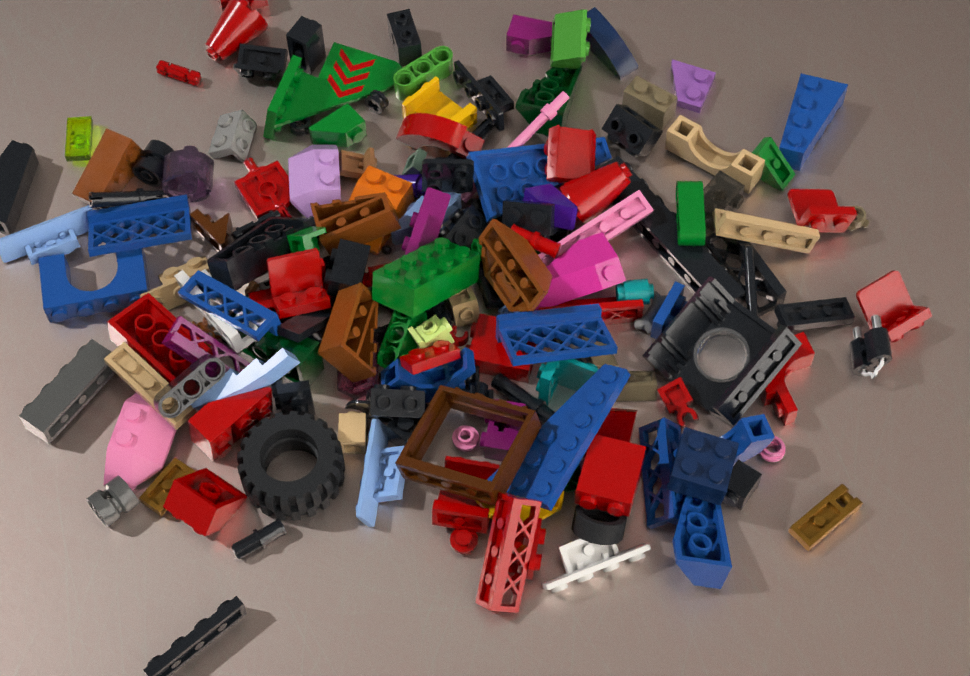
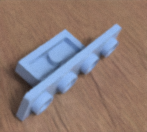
(46, 238)
(380, 476)

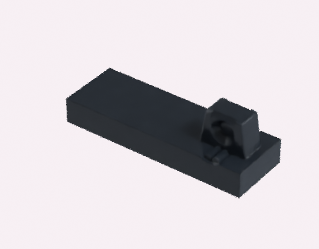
(814, 314)

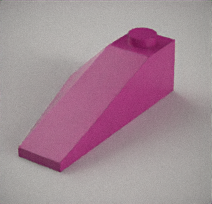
(582, 270)

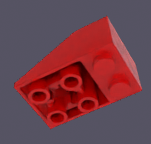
(228, 420)

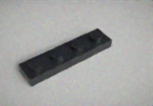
(204, 633)

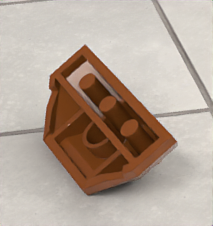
(513, 268)

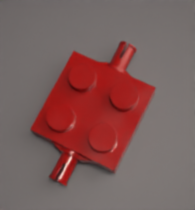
(265, 189)

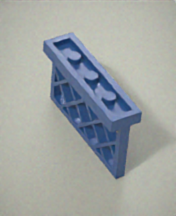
(131, 218)
(553, 324)

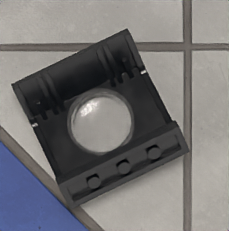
(721, 352)

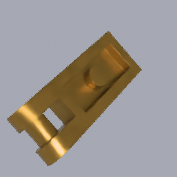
(824, 517)

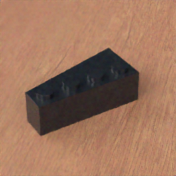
(247, 256)

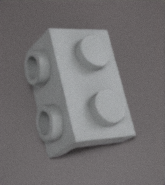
(233, 135)

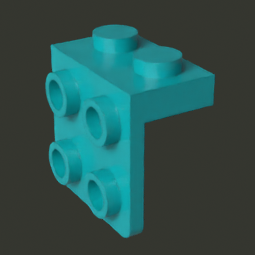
(565, 373)

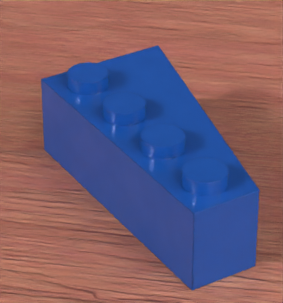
(810, 113)

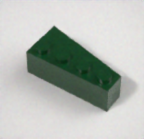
(306, 351)

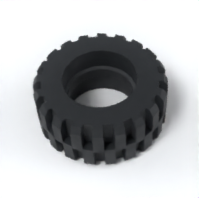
(287, 434)

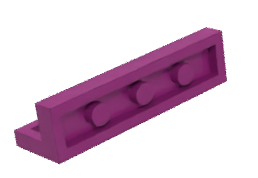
(191, 351)

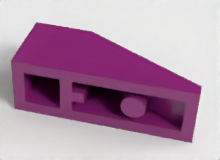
(528, 36)

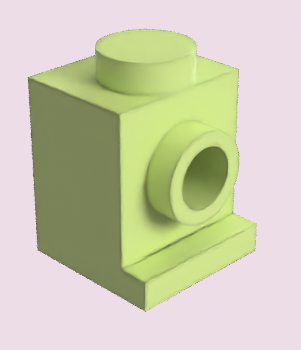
(431, 331)

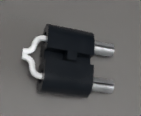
(870, 350)

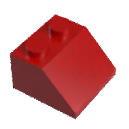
(203, 501)

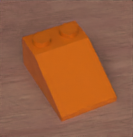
(397, 189)

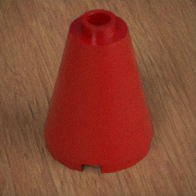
(235, 27)
(597, 190)

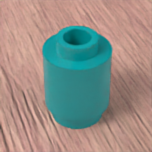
(635, 290)

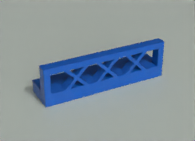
(230, 300)
(666, 441)

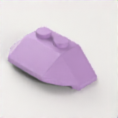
(314, 177)

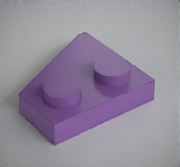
(691, 85)

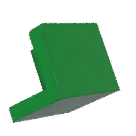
(305, 239)

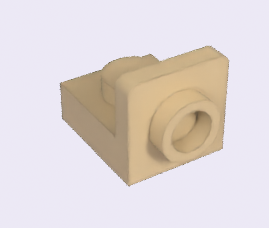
(464, 307)

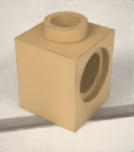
(353, 432)

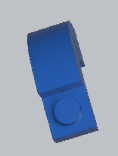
(449, 374)
(752, 434)

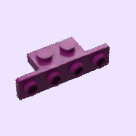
(428, 221)

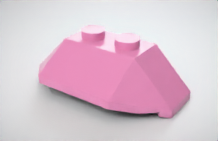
(138, 443)

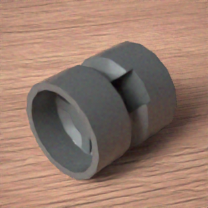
(112, 501)

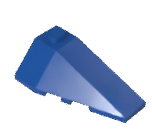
(702, 543)

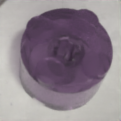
(188, 173)

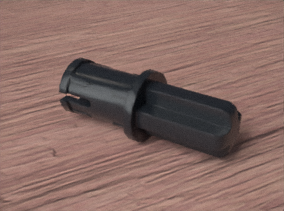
(258, 539)

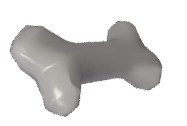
(646, 321)

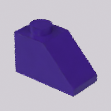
(564, 209)

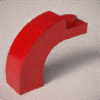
(440, 132)
(777, 392)

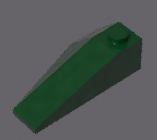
(544, 92)

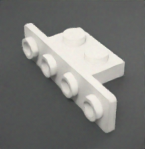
(584, 558)

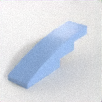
(253, 377)

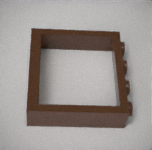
(459, 483)

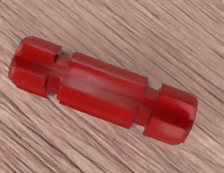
(178, 72)

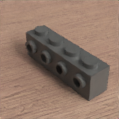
(68, 392)

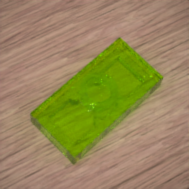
(79, 138)

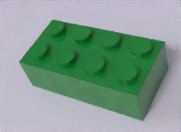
(425, 277)

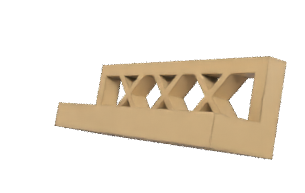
(764, 231)
(144, 381)

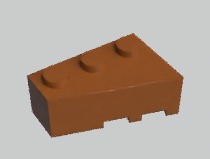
(109, 166)
(350, 333)

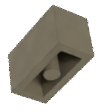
(650, 101)

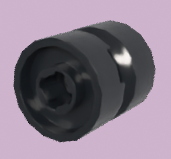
(150, 165)

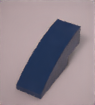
(609, 46)

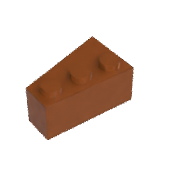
(355, 220)

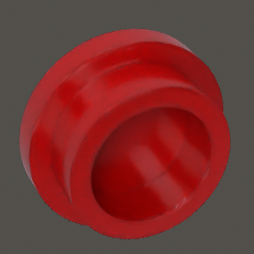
(463, 541)

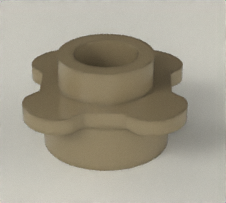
(861, 219)

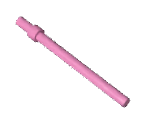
(548, 112)

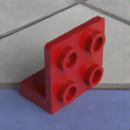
(297, 283)

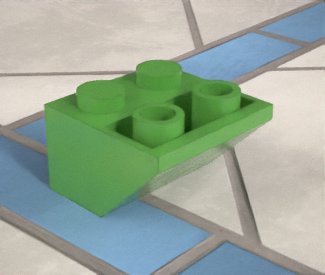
(569, 39)

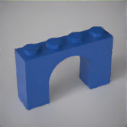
(65, 301)

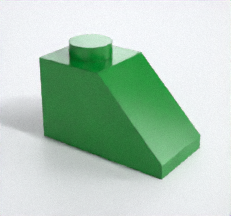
(339, 128)

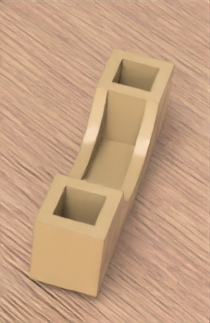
(690, 143)

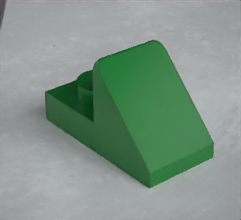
(776, 168)

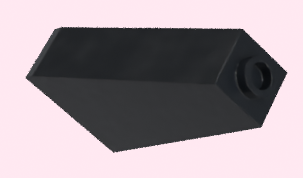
(17, 172)

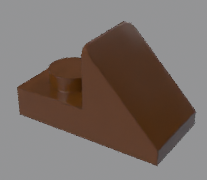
(215, 233)

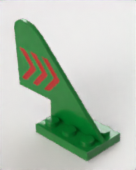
(344, 79)

